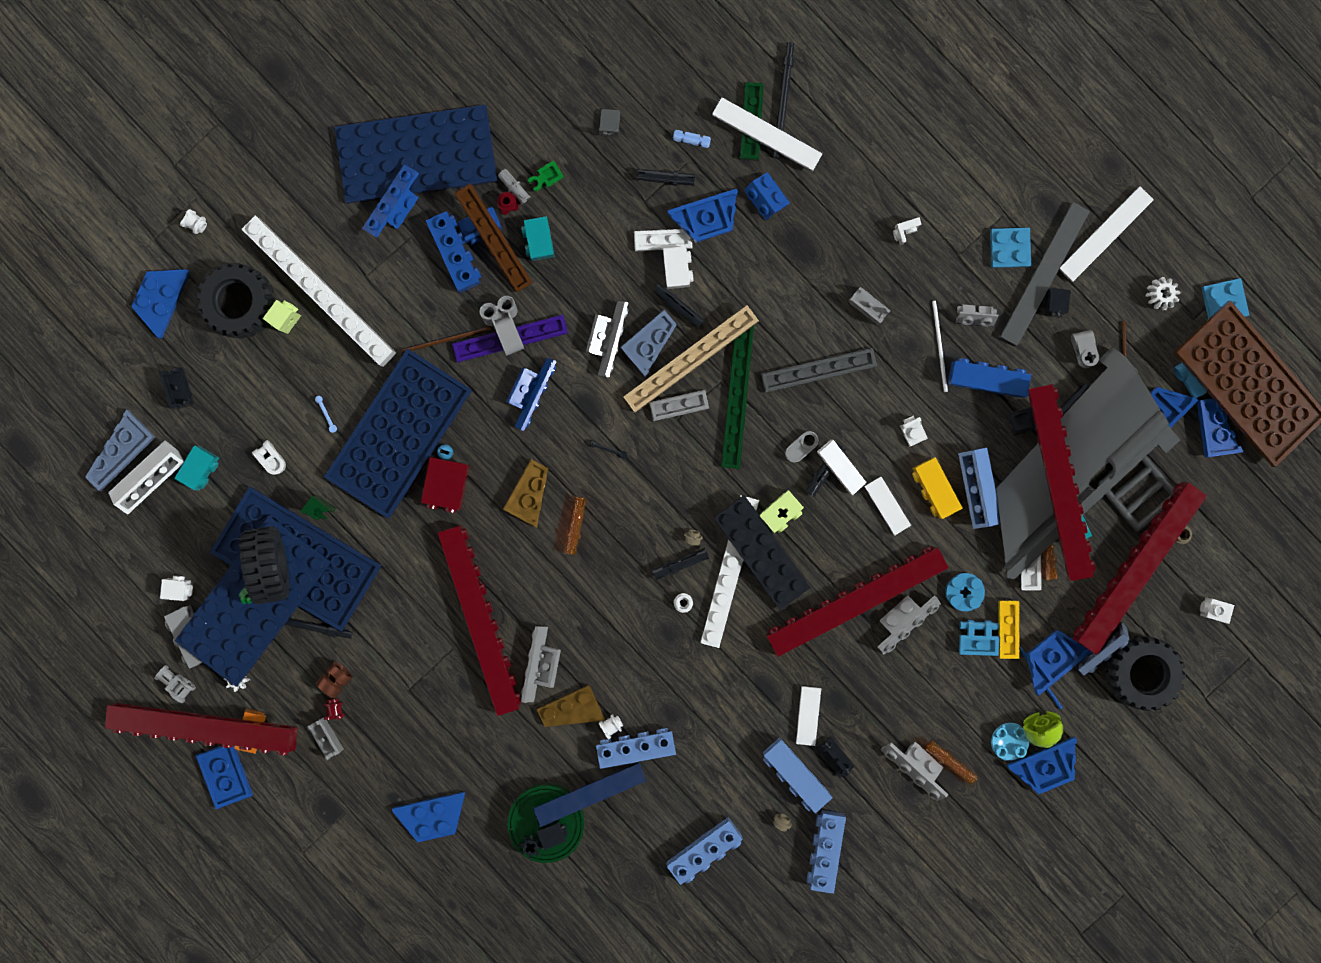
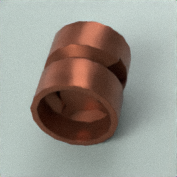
(329, 684)

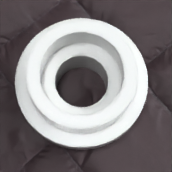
(678, 598)

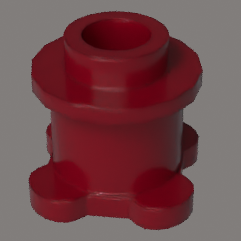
(512, 206)
(333, 709)

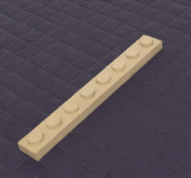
(691, 358)

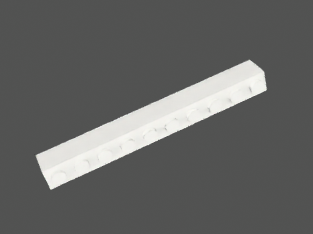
(319, 291)

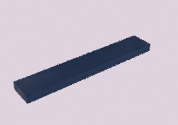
(589, 794)

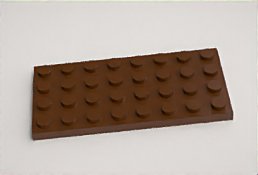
(1250, 383)

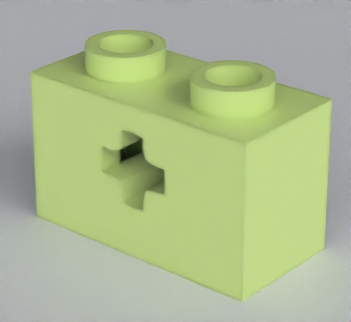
(282, 316)
(785, 501)

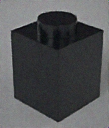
(1057, 302)
(552, 834)

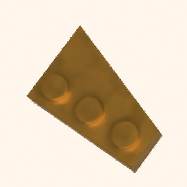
(528, 493)
(572, 709)

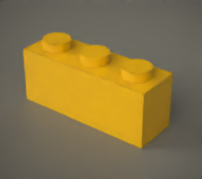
(936, 488)

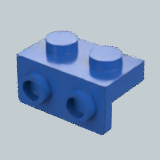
(766, 196)

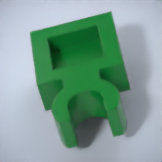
(549, 175)

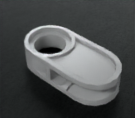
(799, 449)

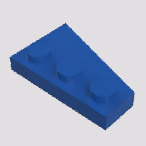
(1215, 431)

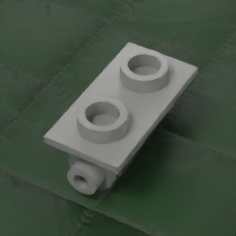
(985, 316)

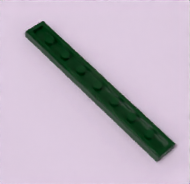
(737, 400)

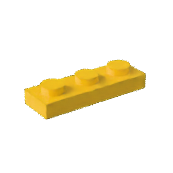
(1008, 629)

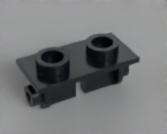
(835, 757)

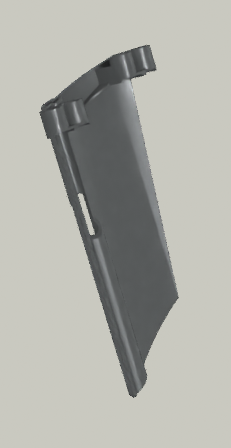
(1107, 424)

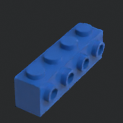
(453, 252)
(989, 379)

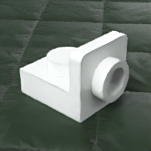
(908, 226)
(913, 431)

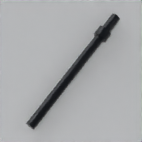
(788, 63)
(330, 631)

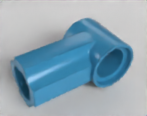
(1189, 380)

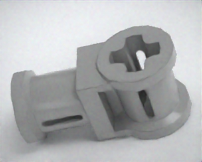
(176, 684)

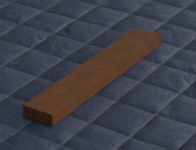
(493, 237)

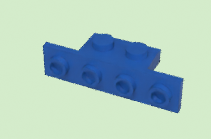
(394, 204)
(528, 390)

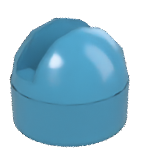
(445, 447)

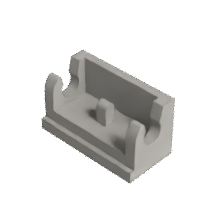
(869, 306)
(325, 738)

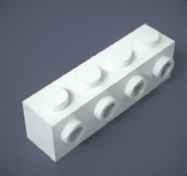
(146, 477)

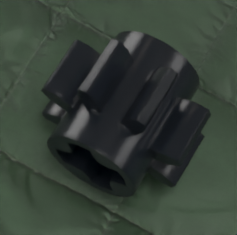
(530, 851)

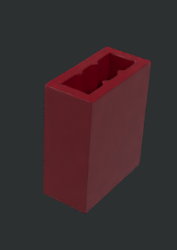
(445, 484)

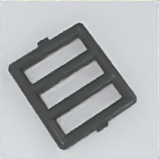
(1126, 512)

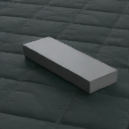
(679, 405)

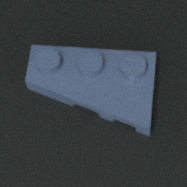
(648, 342)
(1115, 641)

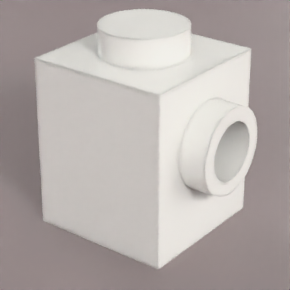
(176, 588)
(1216, 610)

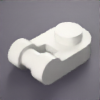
(275, 463)

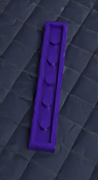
(528, 334)

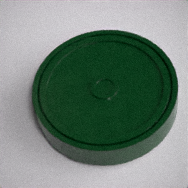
(523, 822)

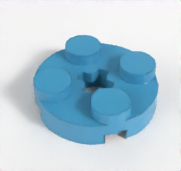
(972, 600)

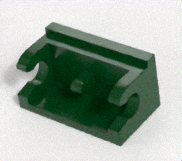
(317, 506)

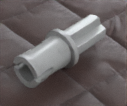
(514, 186)

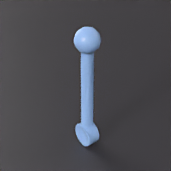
(332, 428)

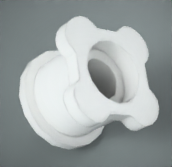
(193, 222)
(611, 726)

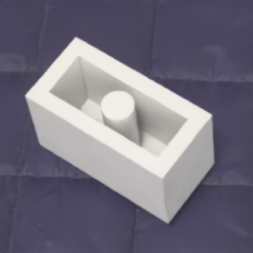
(676, 267)

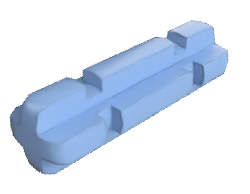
(691, 138)

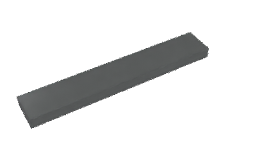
(819, 370)

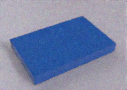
(224, 776)

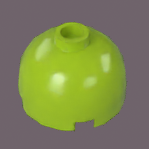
(1043, 729)

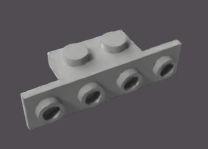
(605, 337)
(903, 619)
(541, 665)
(918, 766)

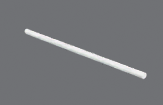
(940, 346)

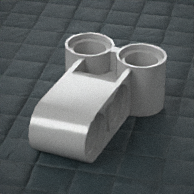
(503, 323)

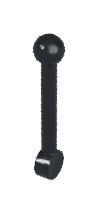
(593, 443)

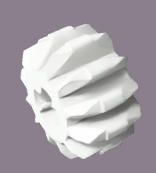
(1156, 295)

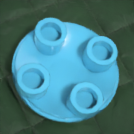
(1009, 741)

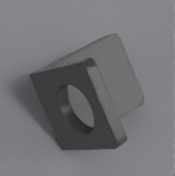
(609, 123)

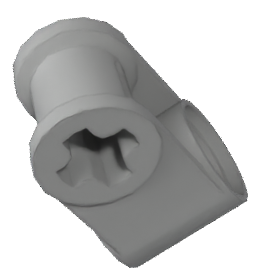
(1085, 345)

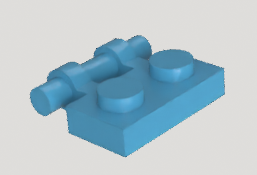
(979, 644)

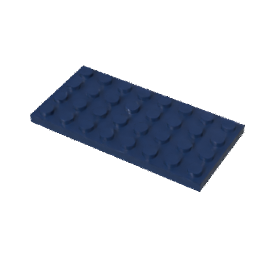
(442, 146)
(398, 433)
(343, 582)
(236, 634)

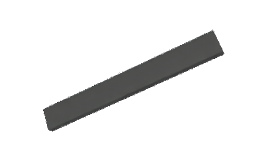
(1044, 274)

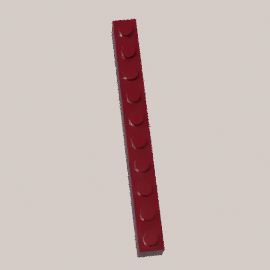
(1060, 482)
(1139, 567)
(857, 601)
(479, 620)
(201, 727)

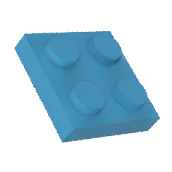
(1010, 248)
(1218, 294)

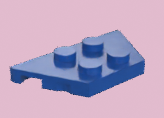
(707, 216)
(159, 298)
(1172, 404)
(1053, 659)
(1047, 767)
(431, 817)

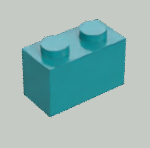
(538, 239)
(197, 468)

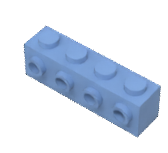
(980, 488)
(635, 749)
(797, 775)
(704, 851)
(827, 851)

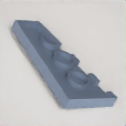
(124, 445)

